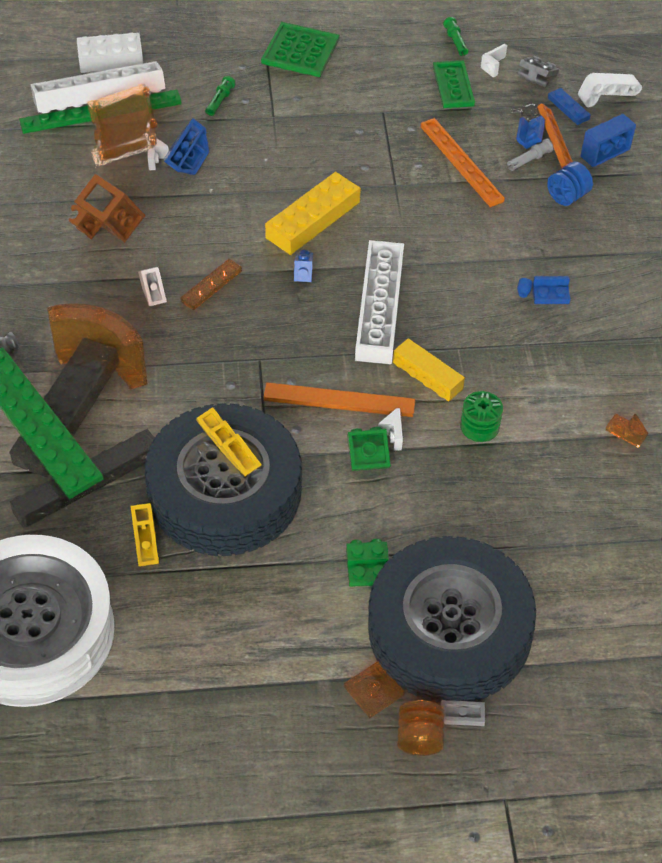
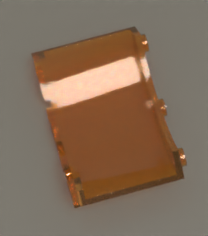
(123, 124)
(77, 321)

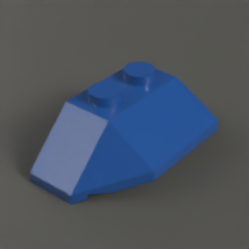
(189, 149)

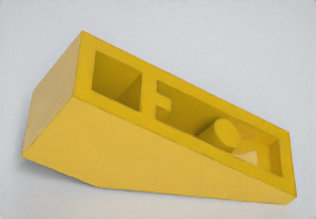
(144, 534)

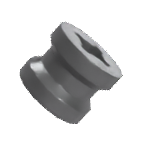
(9, 342)

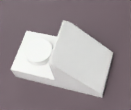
(156, 153)
(393, 425)

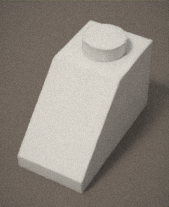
(152, 286)

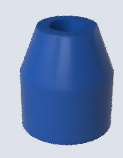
(524, 287)

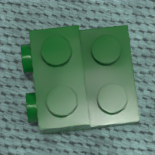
(368, 449)
(365, 561)

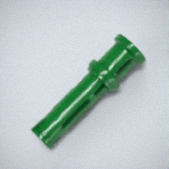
(454, 32)
(222, 91)

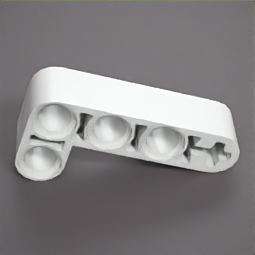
(607, 84)

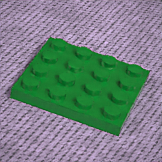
(300, 49)

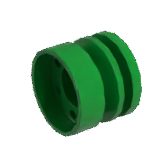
(481, 416)

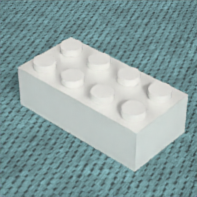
(109, 52)

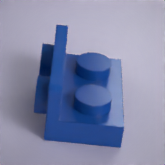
(530, 132)
(551, 290)

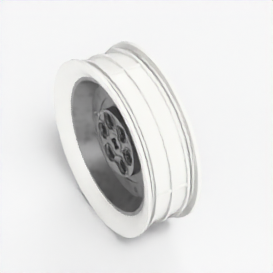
(70, 645)

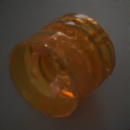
(421, 728)

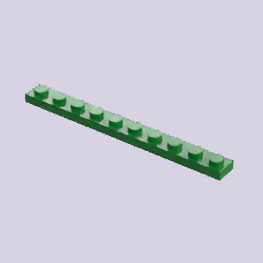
(82, 114)

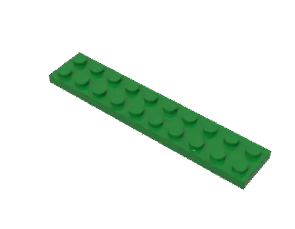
(44, 431)

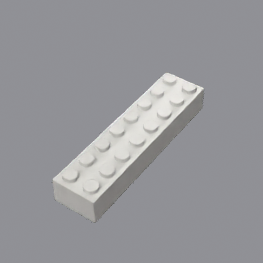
(83, 88)
(379, 302)

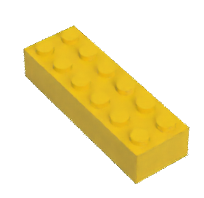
(312, 213)

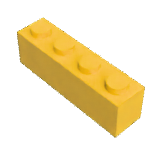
(428, 369)

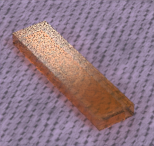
(211, 284)

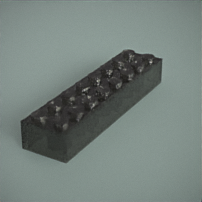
(72, 395)

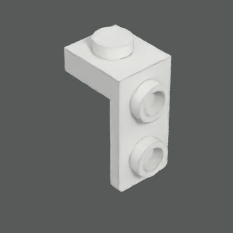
(490, 60)

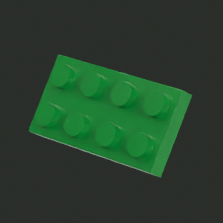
(453, 84)

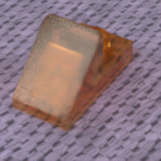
(630, 431)

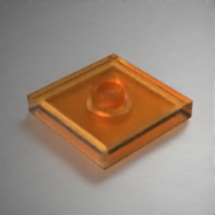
(373, 689)

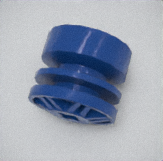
(570, 183)

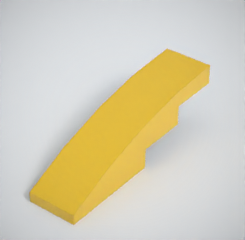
(228, 442)

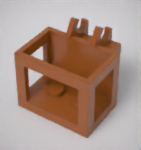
(118, 217)

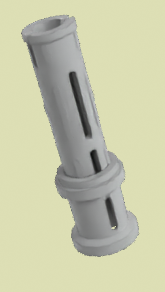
(536, 151)

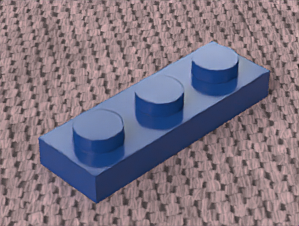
(569, 106)

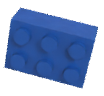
(608, 140)

